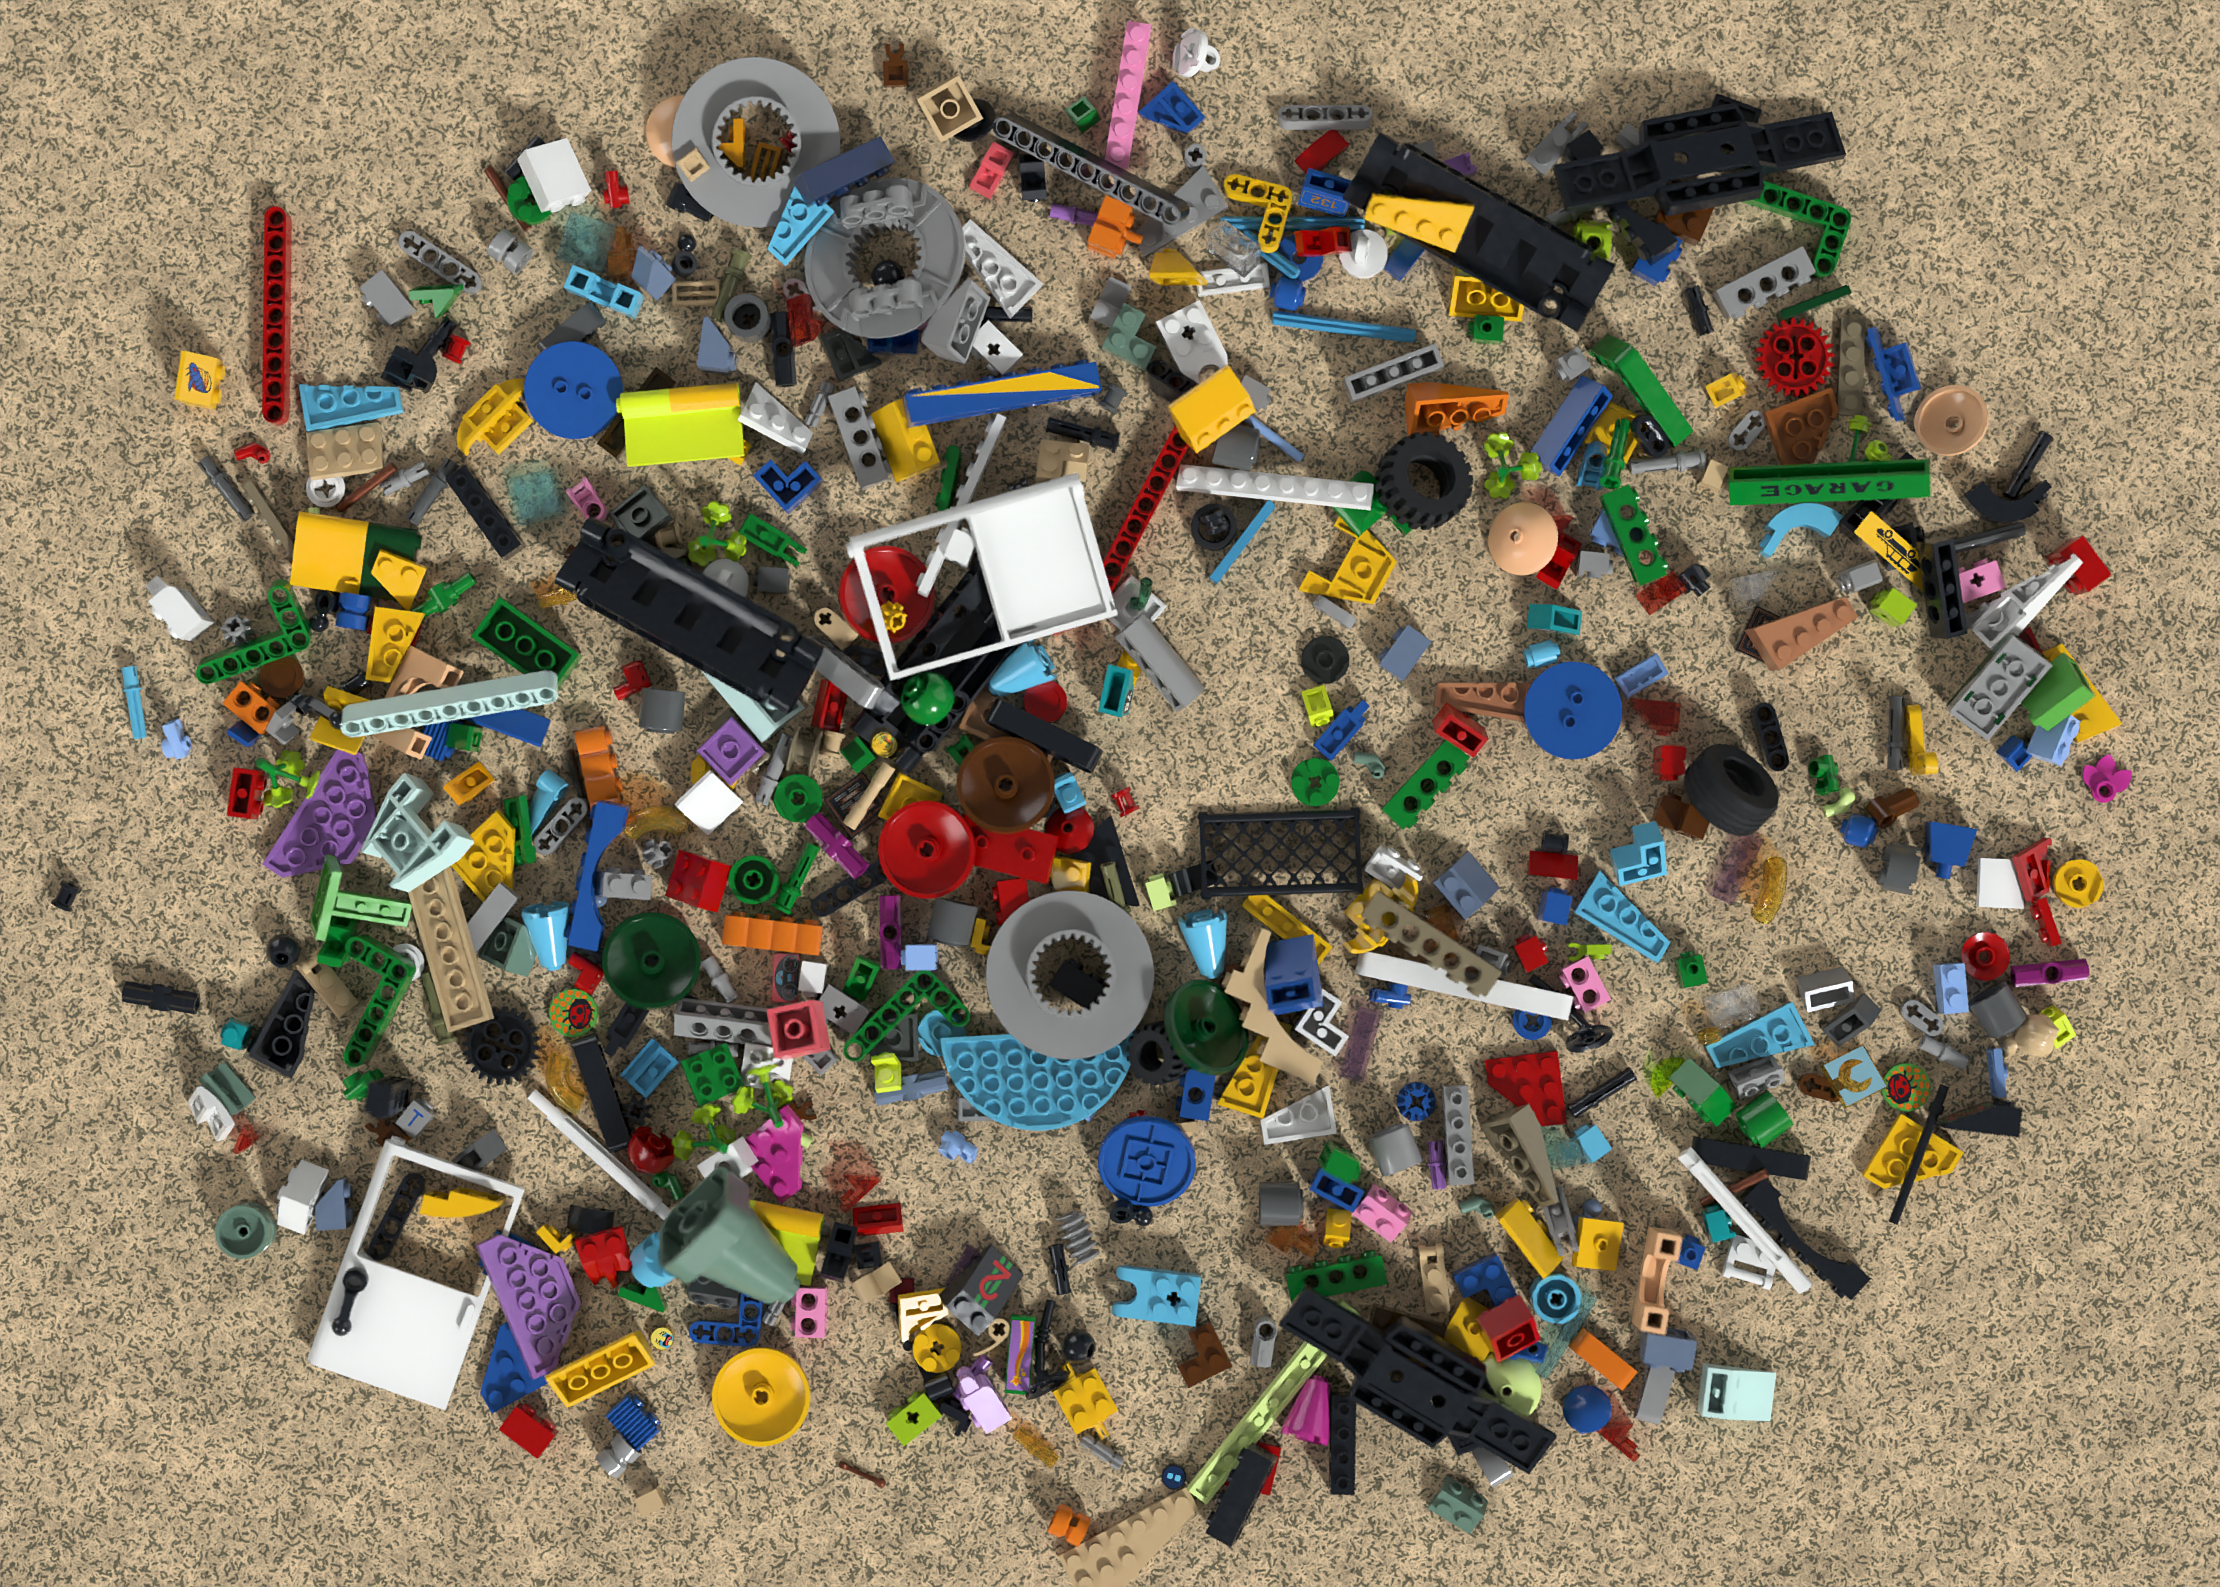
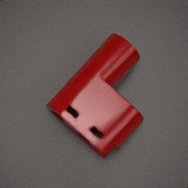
(635, 680)
(589, 973)

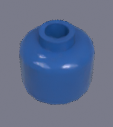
(1288, 293)
(1859, 830)

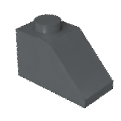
(1852, 1020)
(481, 1151)

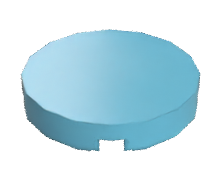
(934, 1019)

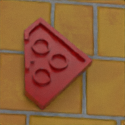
(1531, 1081)

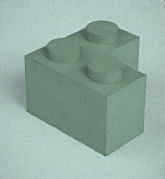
(1123, 339)

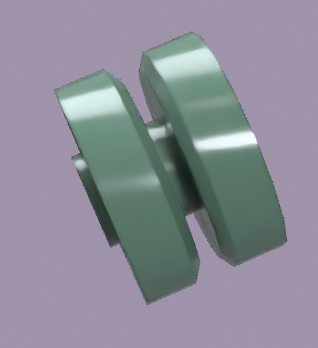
(241, 1244)

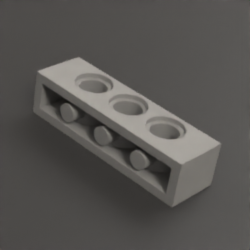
(1795, 261)
(1393, 373)
(841, 404)
(722, 1022)
(1457, 1134)

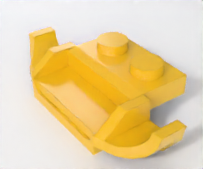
(495, 418)
(1369, 938)

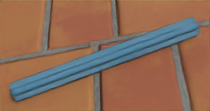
(1254, 223)
(1343, 326)

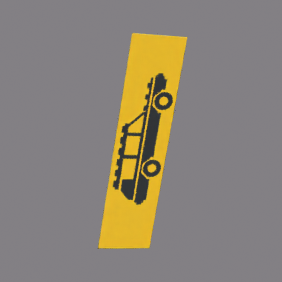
(1891, 547)

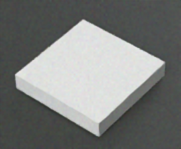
(1121, 599)

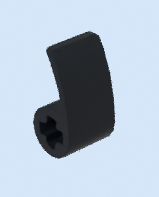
(1189, 879)
(589, 1220)
(936, 1384)

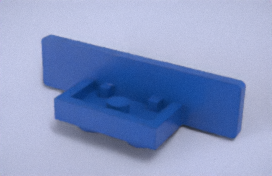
(1896, 371)

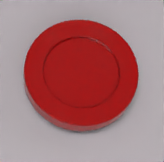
(1046, 701)

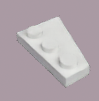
(774, 420)
(1302, 1120)

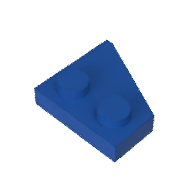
(1173, 110)

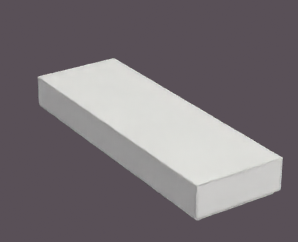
(1228, 281)

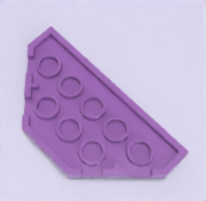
(328, 822)
(534, 1298)

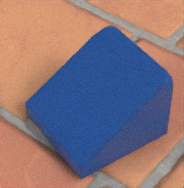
(243, 734)
(2014, 753)

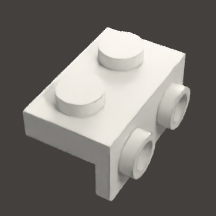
(1391, 868)

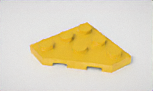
(489, 857)
(1896, 1151)

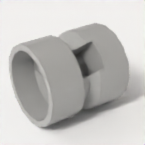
(507, 249)
(615, 1457)

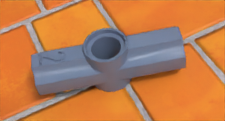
(915, 1087)

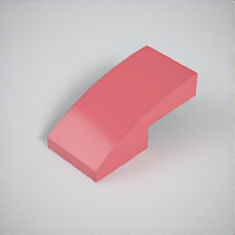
(991, 170)

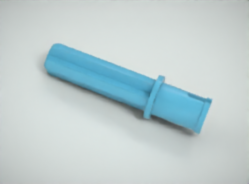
(132, 691)

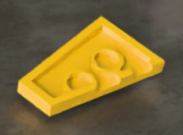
(389, 641)

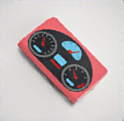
(785, 977)

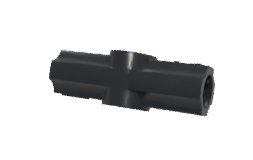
(783, 364)
(160, 997)

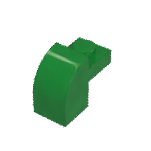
(338, 933)

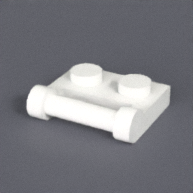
(1746, 1251)

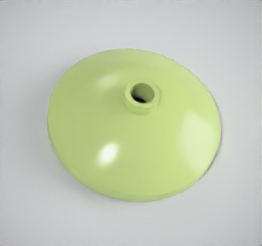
(1519, 1377)

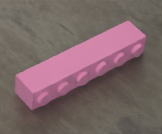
(1128, 94)

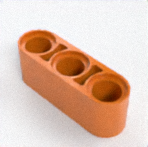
(1602, 1359)

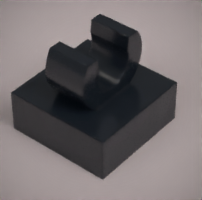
(868, 1255)

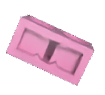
(1589, 981)
(817, 1312)

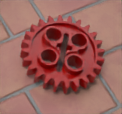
(1816, 357)

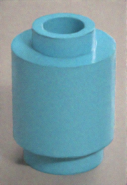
(1541, 654)

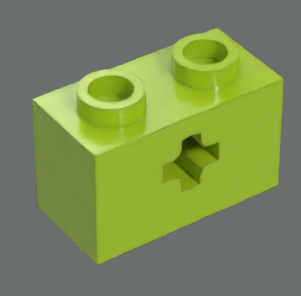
(1891, 606)
(907, 1429)

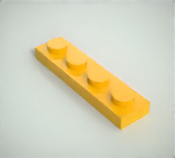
(1283, 922)

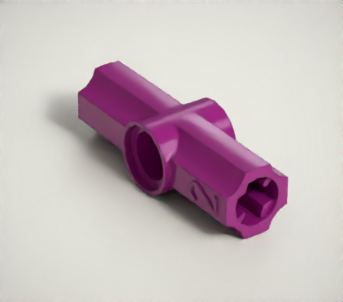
(836, 845)
(890, 915)
(2063, 972)

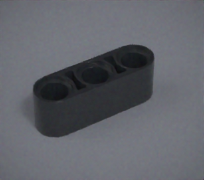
(1168, 381)
(1778, 746)

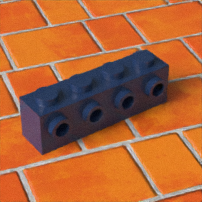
(843, 172)

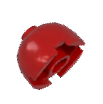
(649, 1152)

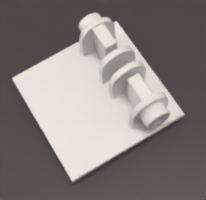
(761, 1055)

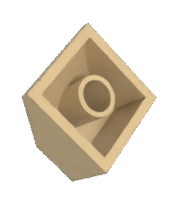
(949, 107)

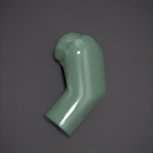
(1372, 762)
(1478, 1204)

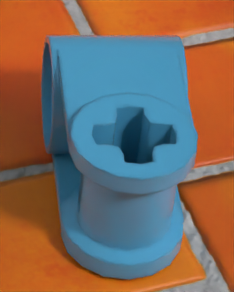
(1592, 468)

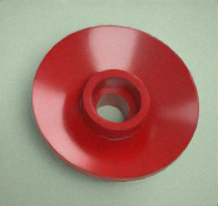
(1078, 837)
(1997, 956)

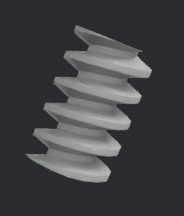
(1078, 1236)

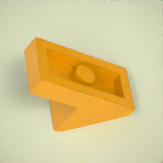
(736, 151)
(468, 784)

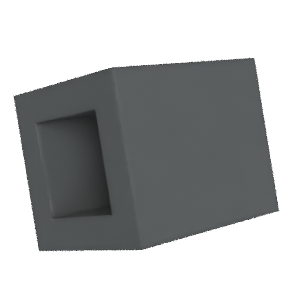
(772, 580)

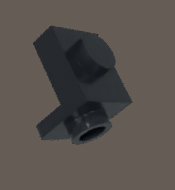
(955, 1410)

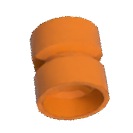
(1060, 1526)

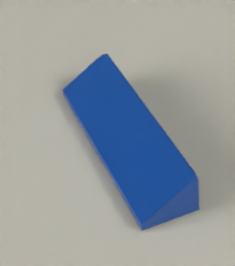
(1403, 259)
(517, 724)

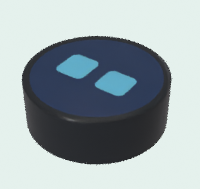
(1173, 1476)

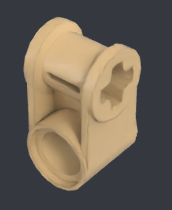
(838, 631)

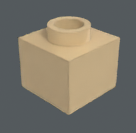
(1714, 475)
(650, 1499)

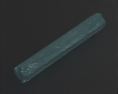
(1565, 1336)

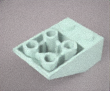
(1736, 1393)

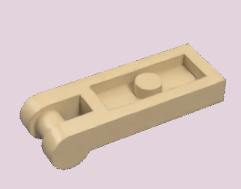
(328, 986)
(1434, 1279)

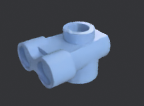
(176, 743)
(955, 1144)

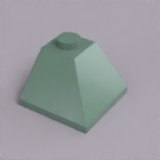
(510, 948)

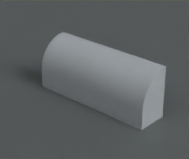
(1160, 662)

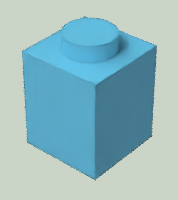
(1592, 1142)

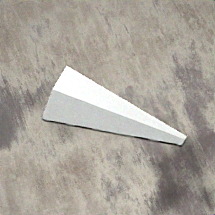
(2019, 604)

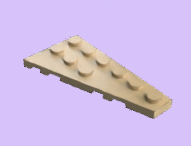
(1126, 1547)

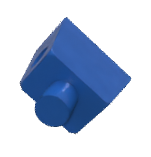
(1947, 846)

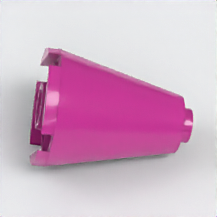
(1311, 1413)

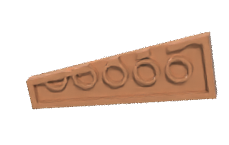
(1485, 699)

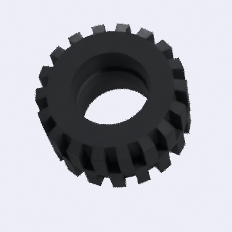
(1145, 1060)

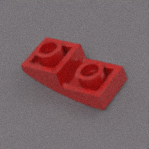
(1322, 151)

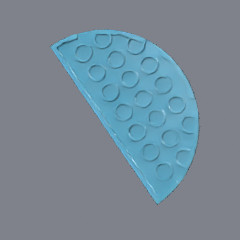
(1030, 1088)

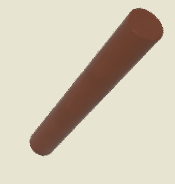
(503, 191)
(367, 487)
(1738, 1186)

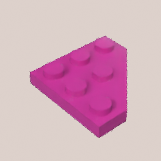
(779, 1154)

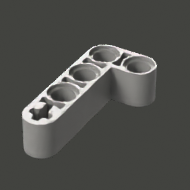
(848, 675)

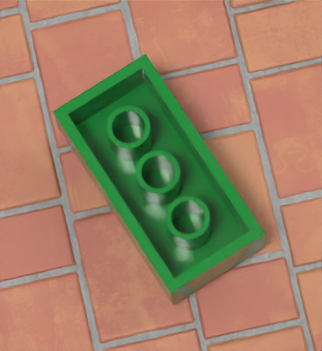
(525, 642)

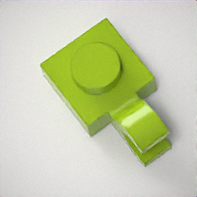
(1596, 951)

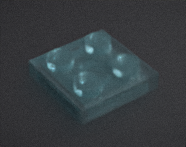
(586, 242)
(536, 497)

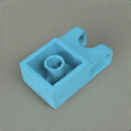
(1151, 1295)

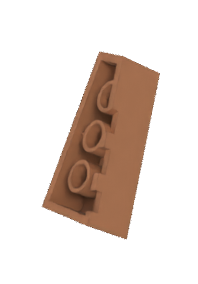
(1795, 634)

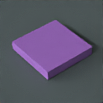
(731, 751)

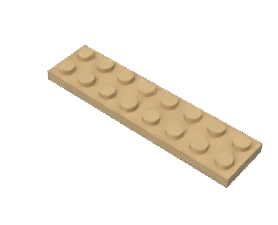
(450, 952)

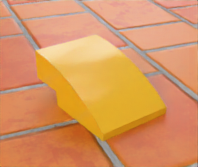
(459, 1203)

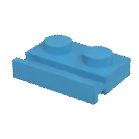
(649, 1068)

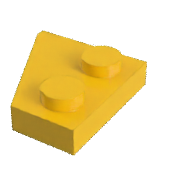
(1070, 874)

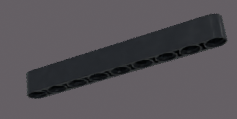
(1101, 169)

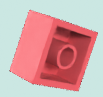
(798, 1029)

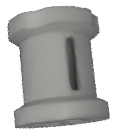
(1200, 161)

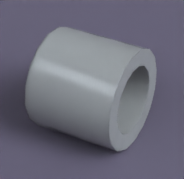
(1394, 1149)

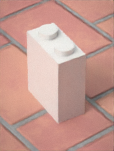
(554, 175)

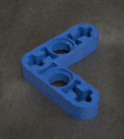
(744, 1324)

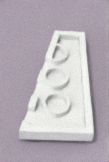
(1001, 272)

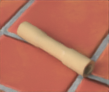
(877, 783)

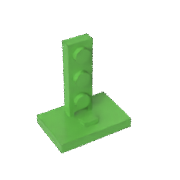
(351, 904)

